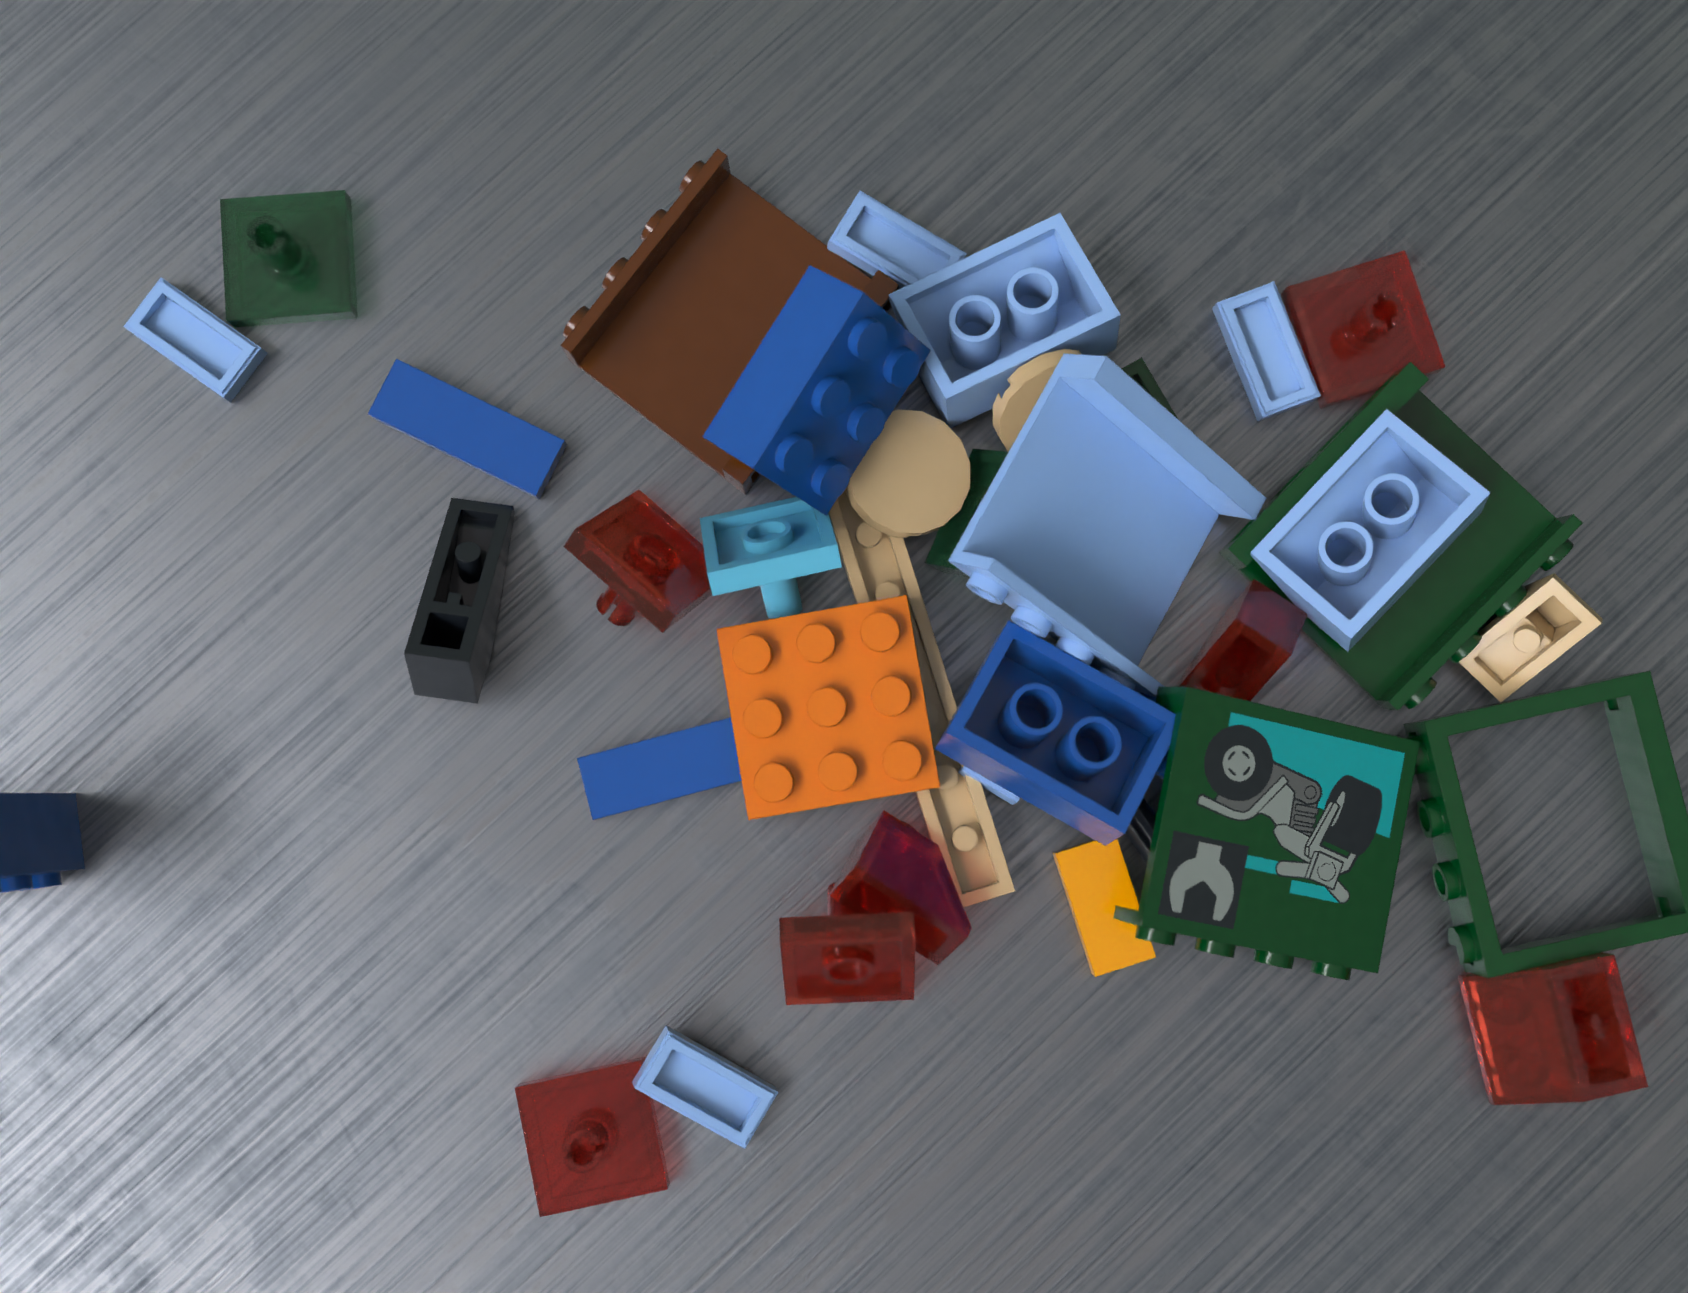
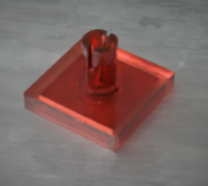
(1362, 327)
(644, 561)
(847, 956)
(591, 1138)

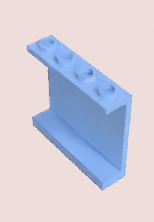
(1098, 517)

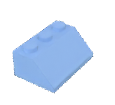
(1003, 311)
(1369, 529)

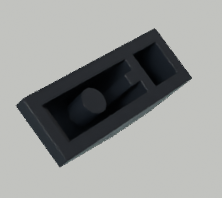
(460, 602)

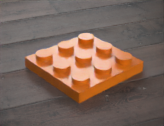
(828, 707)

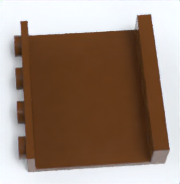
(698, 305)

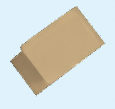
(1530, 636)

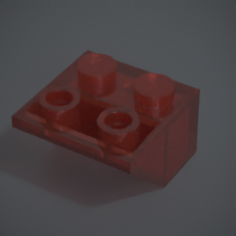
(1554, 1032)

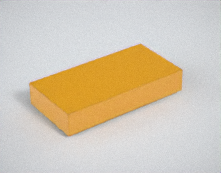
(1094, 884)

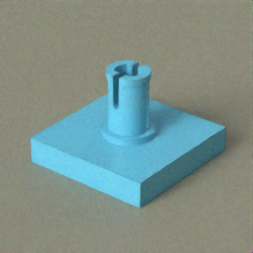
(769, 549)

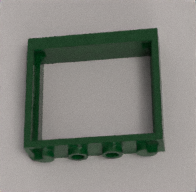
(1653, 800)

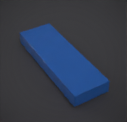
(467, 429)
(660, 769)

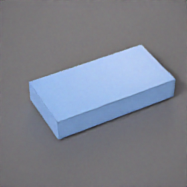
(889, 242)
(195, 339)
(1266, 351)
(705, 1087)

